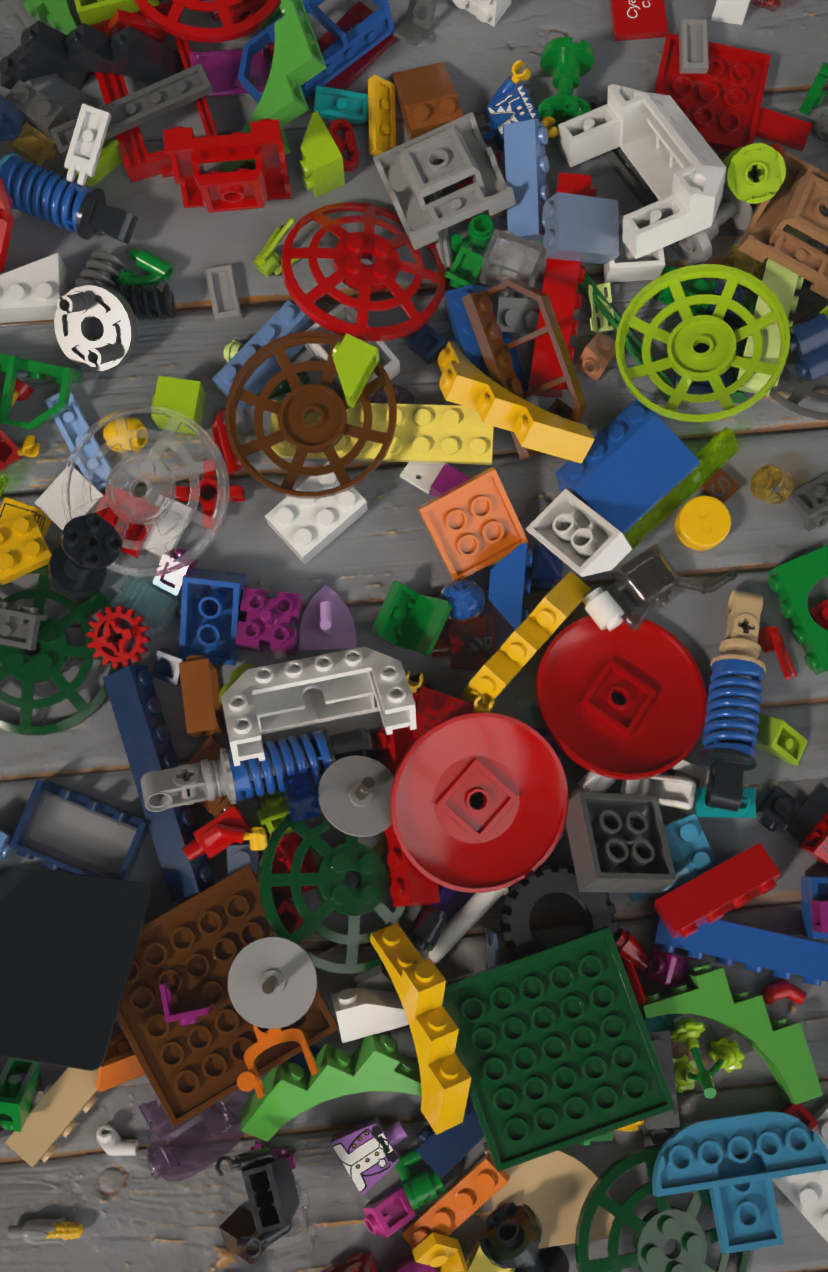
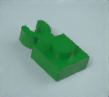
(815, 94)

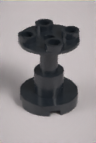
(85, 551)
(514, 1239)

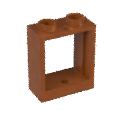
(201, 697)

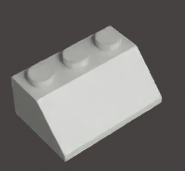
(579, 536)

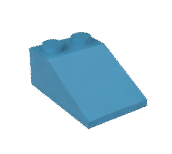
(688, 851)

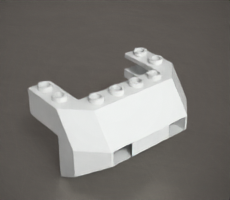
(315, 692)

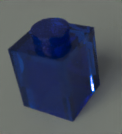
(546, 568)
(301, 796)

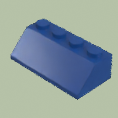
(465, 335)

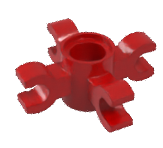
(237, 493)

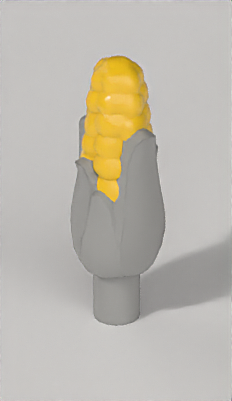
(45, 1231)

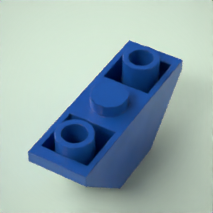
(509, 585)

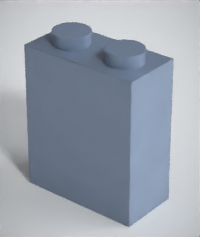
(581, 228)

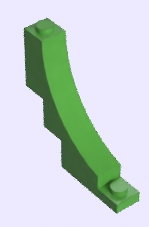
(293, 64)

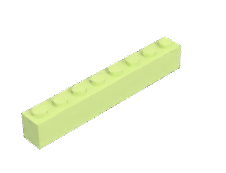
(783, 284)

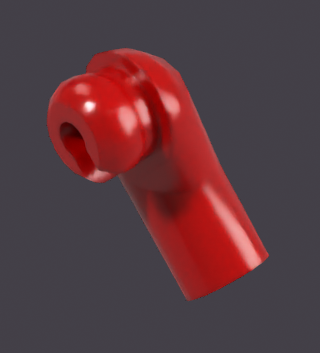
(780, 989)

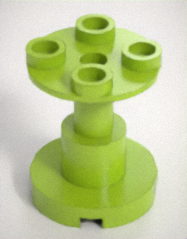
(754, 172)

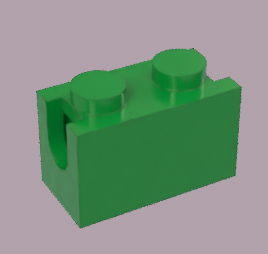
(18, 1098)

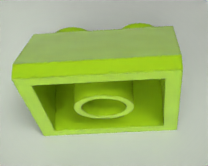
(320, 159)

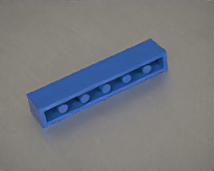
(750, 946)

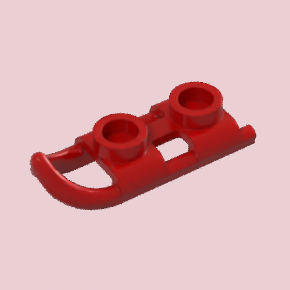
(221, 439)

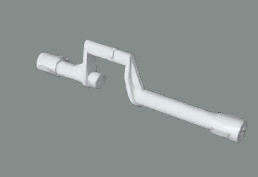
(482, 902)

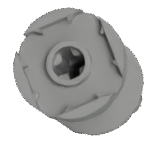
(698, 246)

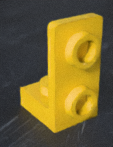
(441, 1252)

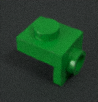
(465, 268)

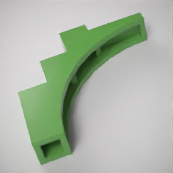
(777, 1040)
(294, 1090)

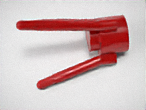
(772, 641)

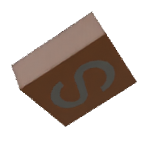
(720, 486)

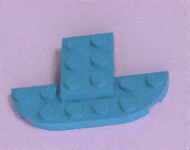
(737, 1164)

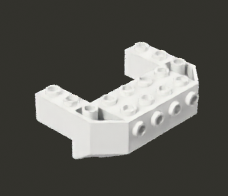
(666, 154)

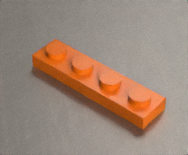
(457, 1202)

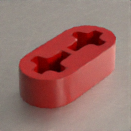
(348, 144)

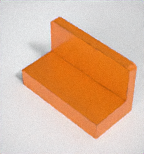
(119, 1064)

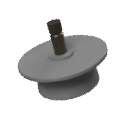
(357, 795)
(272, 982)

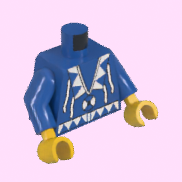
(511, 105)

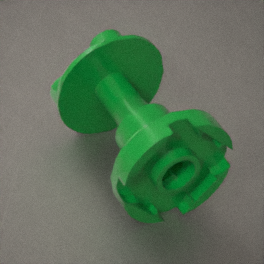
(566, 63)

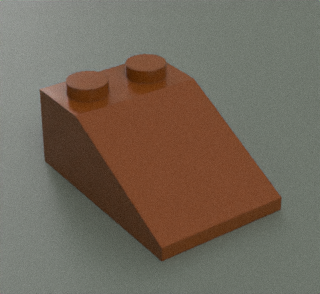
(426, 98)

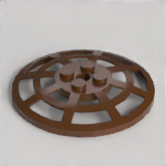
(293, 412)

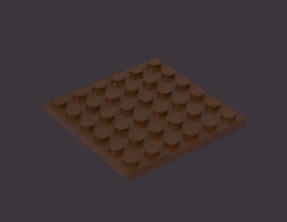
(194, 951)

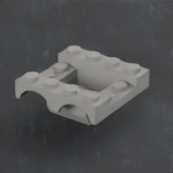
(411, 176)

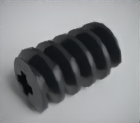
(150, 302)

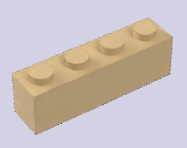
(55, 1115)

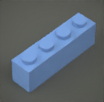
(526, 174)
(285, 321)

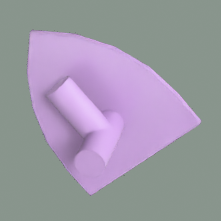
(327, 623)

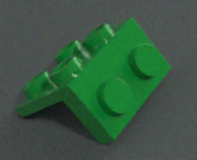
(411, 619)

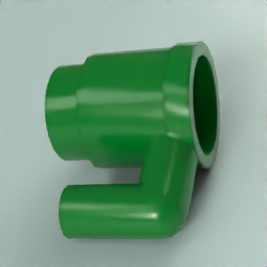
(478, 235)
(422, 1186)

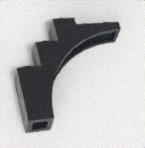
(87, 49)

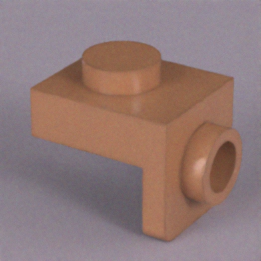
(597, 356)

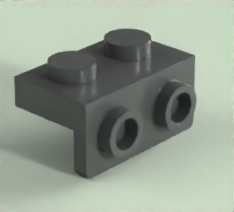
(516, 313)

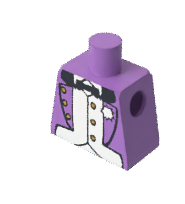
(369, 1150)

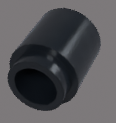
(427, 928)

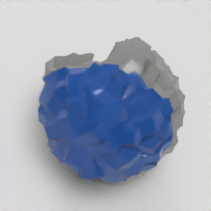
(466, 599)

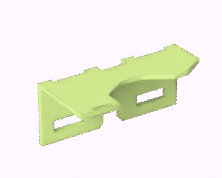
(603, 321)

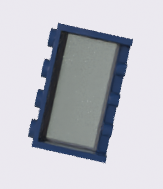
(78, 833)

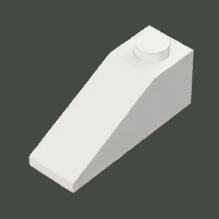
(367, 1012)

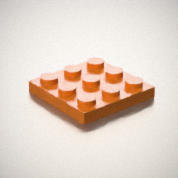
(473, 524)

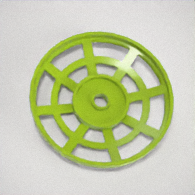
(702, 329)

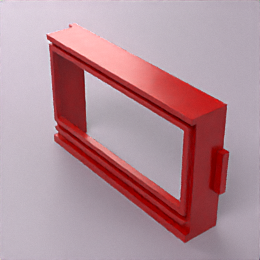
(132, 148)

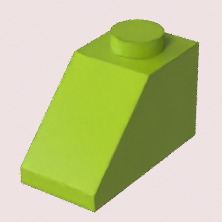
(354, 364)
(780, 740)

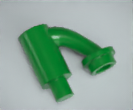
(158, 268)

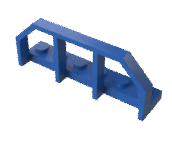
(336, 57)

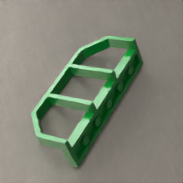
(36, 370)

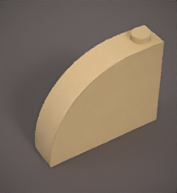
(555, 1192)

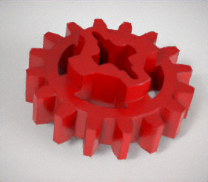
(122, 648)

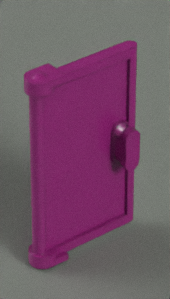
(223, 70)

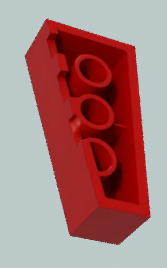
(718, 891)

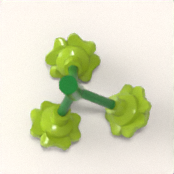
(724, 1052)

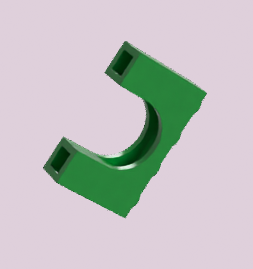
(792, 584)

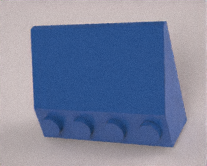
(628, 467)

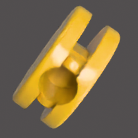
(702, 523)

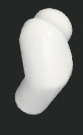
(114, 1144)

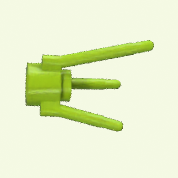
(268, 260)

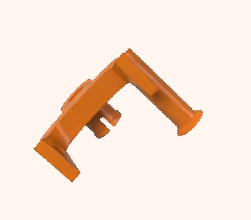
(266, 1038)

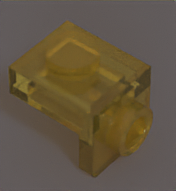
(35, 145)

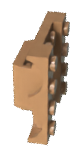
(798, 206)

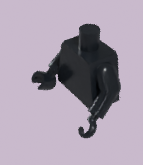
(270, 1194)

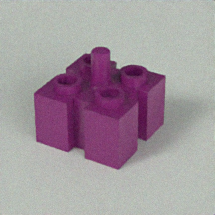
(269, 621)

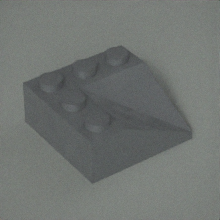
(618, 843)

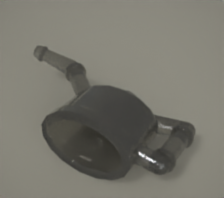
(650, 581)

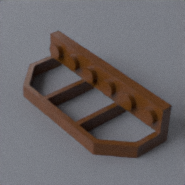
(499, 359)

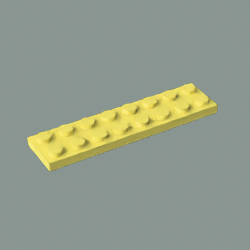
(421, 435)

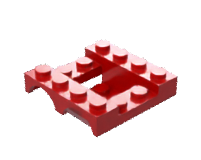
(235, 189)

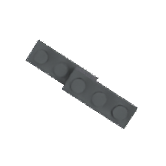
(660, 1127)

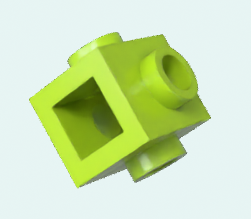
(272, 810)

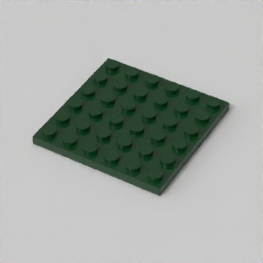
(555, 1048)

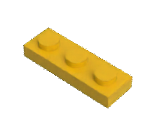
(381, 115)

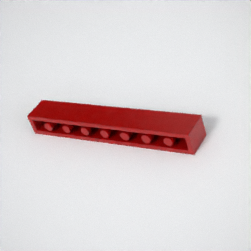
(561, 286)

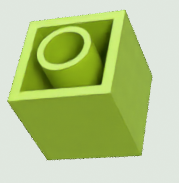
(182, 396)

